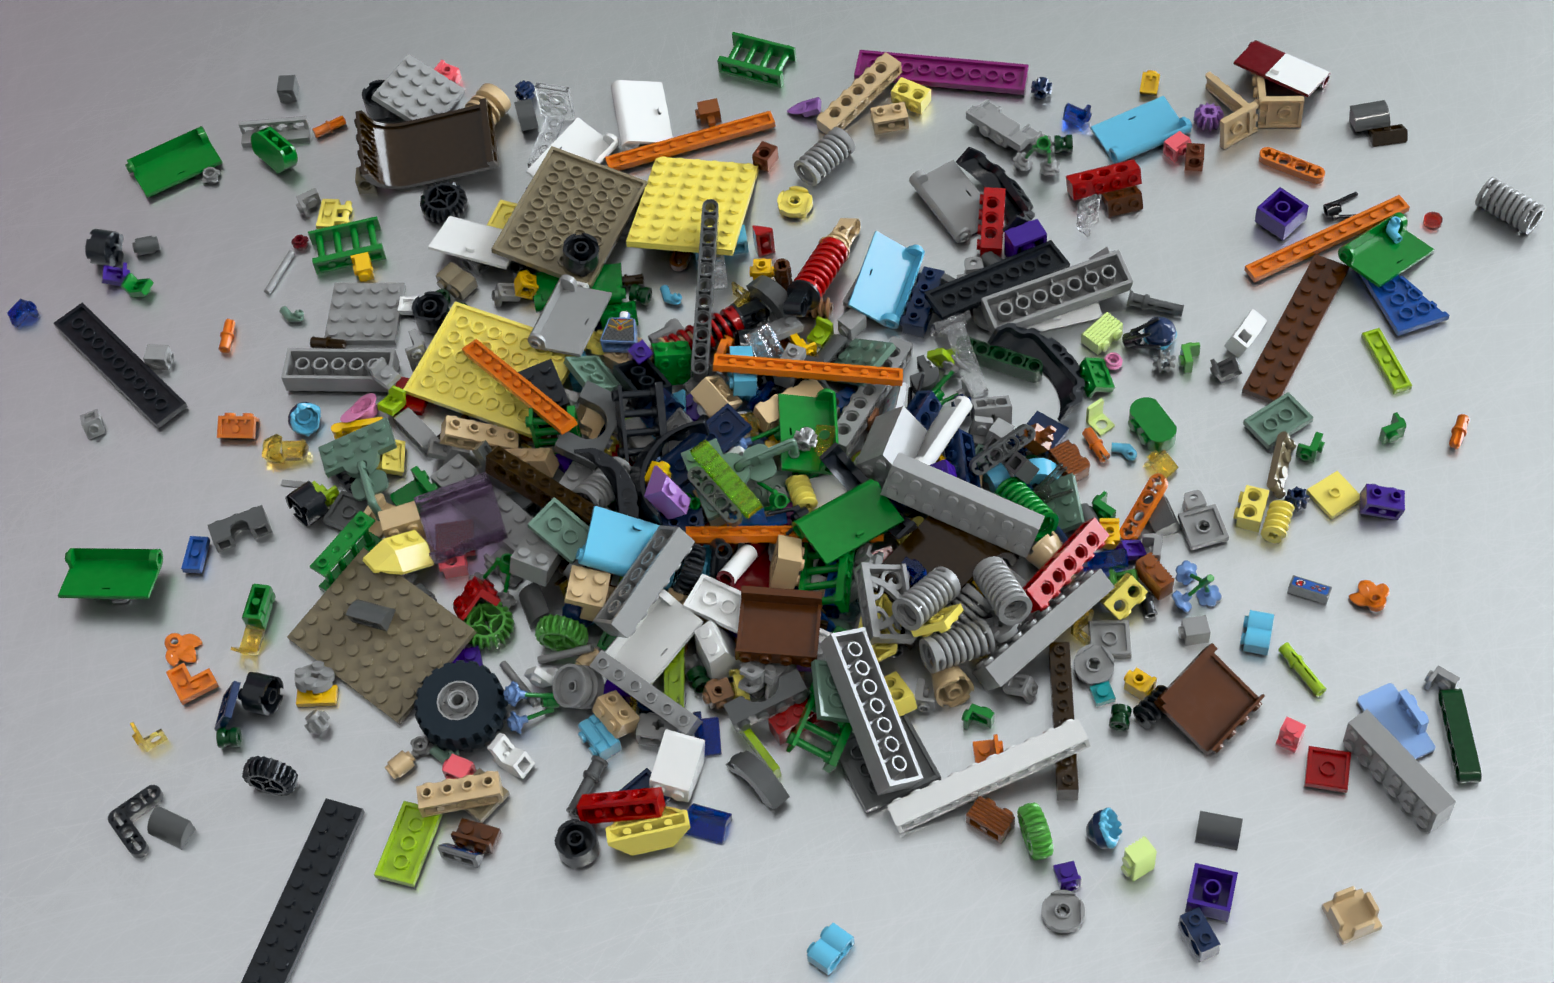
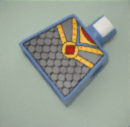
(619, 334)

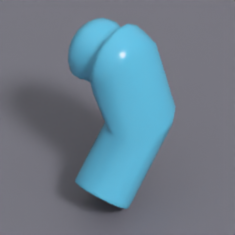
(1392, 229)
(1125, 449)

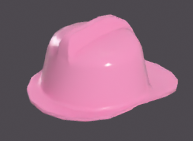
(362, 409)

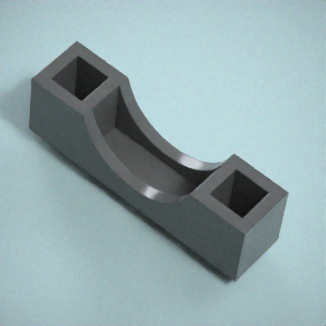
(745, 713)

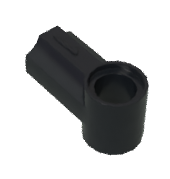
(719, 559)

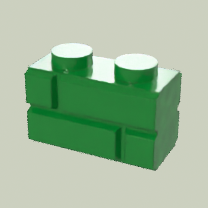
(259, 606)

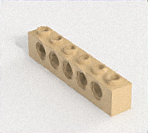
(851, 104)

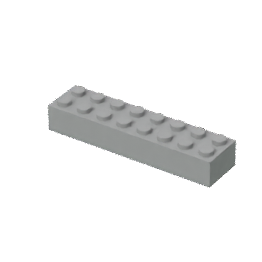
(1058, 292)
(962, 505)
(513, 515)
(533, 556)
(1042, 629)
(871, 711)

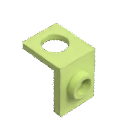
(1095, 414)

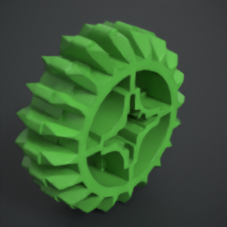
(498, 619)
(560, 633)
(1035, 831)

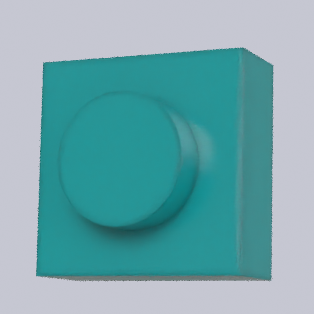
(1102, 694)

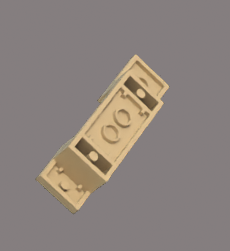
(592, 590)

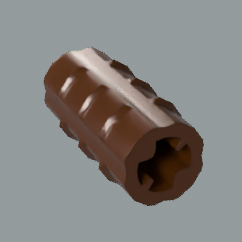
(783, 273)

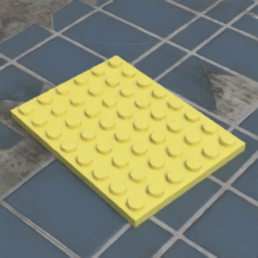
(674, 200)
(459, 384)

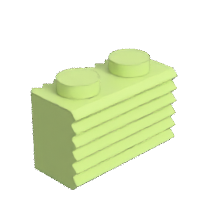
(1102, 333)
(1138, 859)

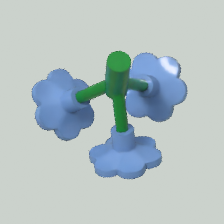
(1207, 595)

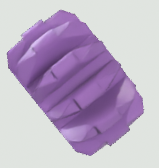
(1208, 116)

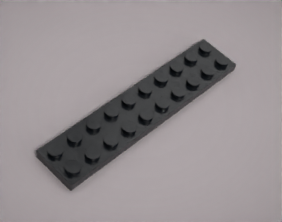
(120, 365)
(304, 894)

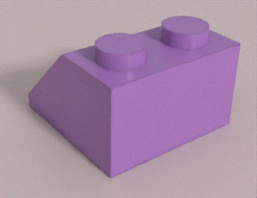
(666, 495)

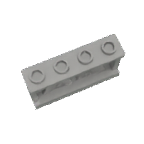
(867, 598)

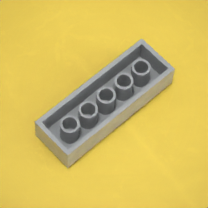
(334, 369)
(644, 581)
(1398, 771)

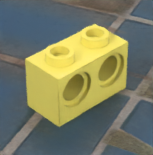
(912, 94)
(1252, 508)
(1120, 592)
(901, 694)

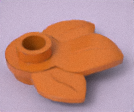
(1370, 595)
(183, 650)

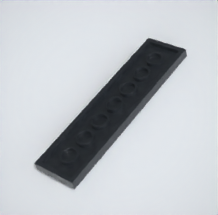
(966, 292)

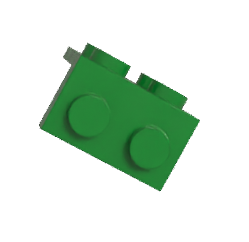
(673, 360)
(417, 487)

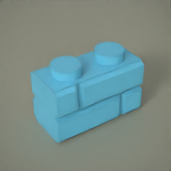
(601, 741)

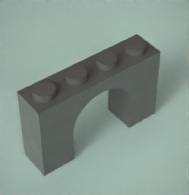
(601, 402)

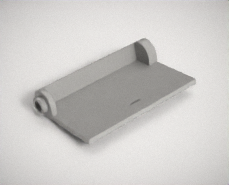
(951, 199)
(568, 318)

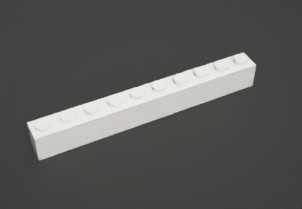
(988, 775)

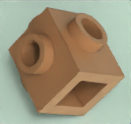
(717, 693)

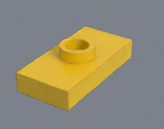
(326, 698)

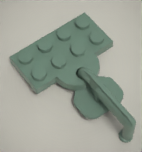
(360, 456)
(754, 464)

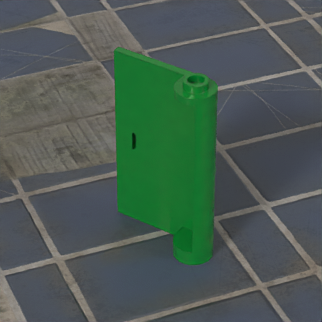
(173, 161)
(1378, 257)
(608, 280)
(802, 412)
(848, 521)
(111, 573)

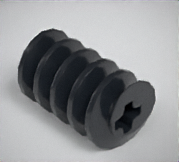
(1146, 711)

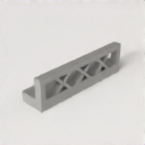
(292, 133)

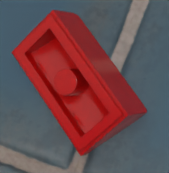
(763, 240)

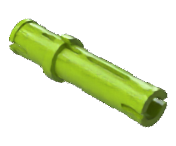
(1296, 662)

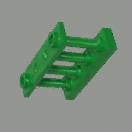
(753, 72)
(341, 258)
(532, 422)
(339, 547)
(841, 583)
(837, 740)

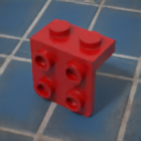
(472, 592)

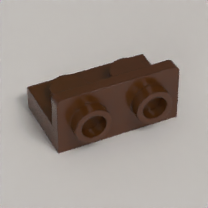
(1123, 201)
(476, 836)

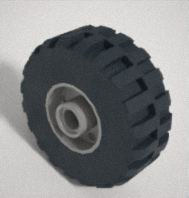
(460, 706)

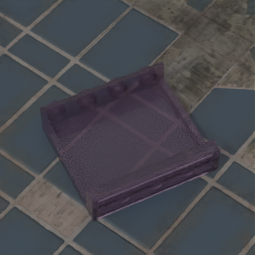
(461, 517)

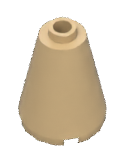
(1044, 551)
(951, 686)

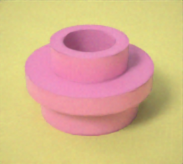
(1113, 357)

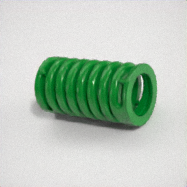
(1022, 495)

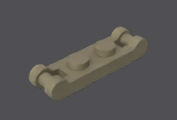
(1279, 464)

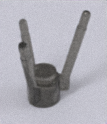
(1043, 489)

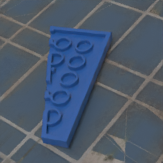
(1405, 305)

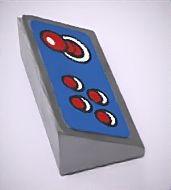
(1309, 589)
(460, 854)

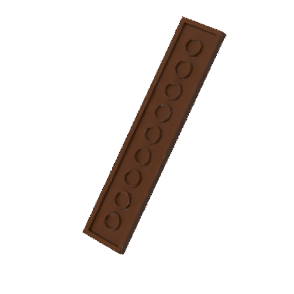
(1295, 329)

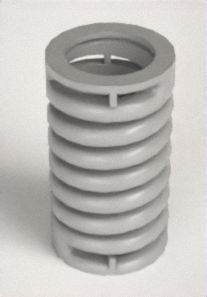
(824, 156)
(1512, 202)
(597, 487)
(1002, 590)
(926, 598)
(970, 602)
(943, 643)

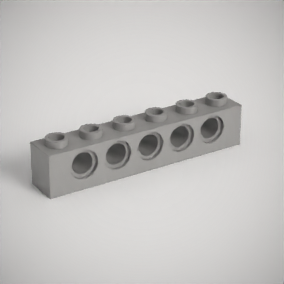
(646, 693)

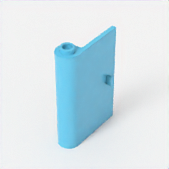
(1139, 129)
(890, 283)
(613, 542)

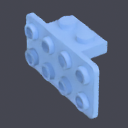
(1401, 717)

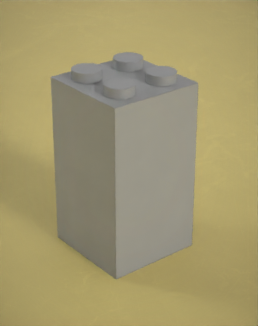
(890, 434)

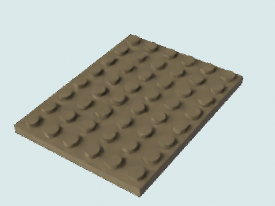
(568, 199)
(375, 662)

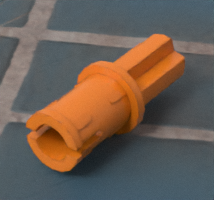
(329, 126)
(227, 336)
(1459, 431)
(1095, 444)

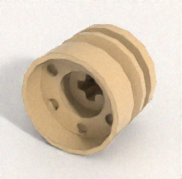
(496, 97)

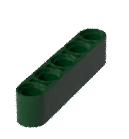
(1007, 361)
(1459, 736)

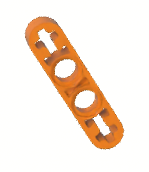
(1290, 168)
(1140, 506)

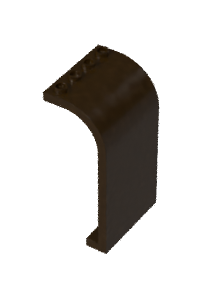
(427, 147)
(944, 545)

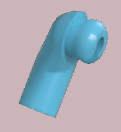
(673, 299)

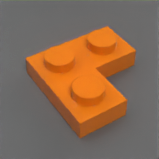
(190, 687)

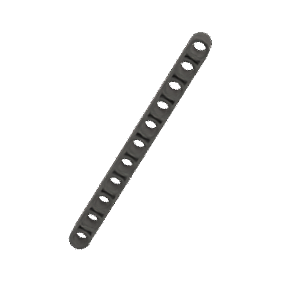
(705, 297)

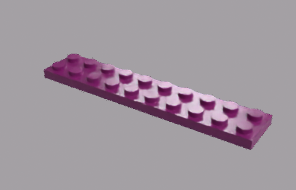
(953, 72)

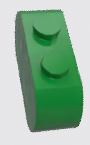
(274, 149)
(1152, 424)

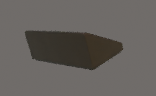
(1388, 135)

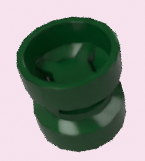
(1059, 143)
(640, 294)
(698, 677)
(1120, 715)
(228, 737)

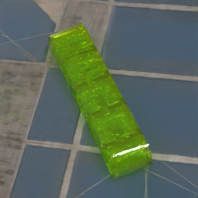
(726, 478)

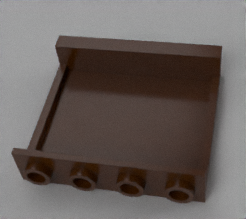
(778, 626)
(1208, 701)

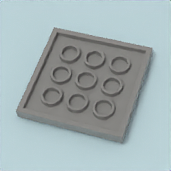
(417, 91)
(365, 313)

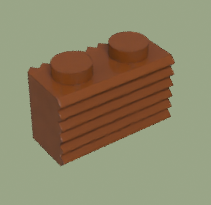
(1070, 457)
(1154, 576)
(990, 819)

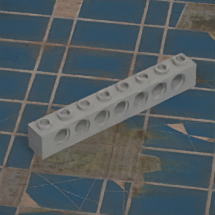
(863, 402)

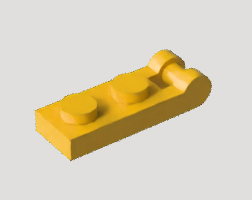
(342, 429)

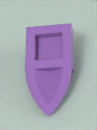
(807, 108)

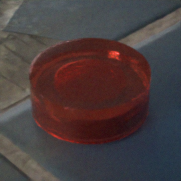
(1432, 220)

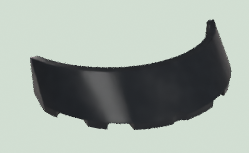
(991, 175)
(1056, 361)
(651, 453)
(850, 476)
(619, 479)

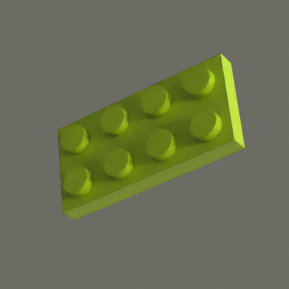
(407, 846)

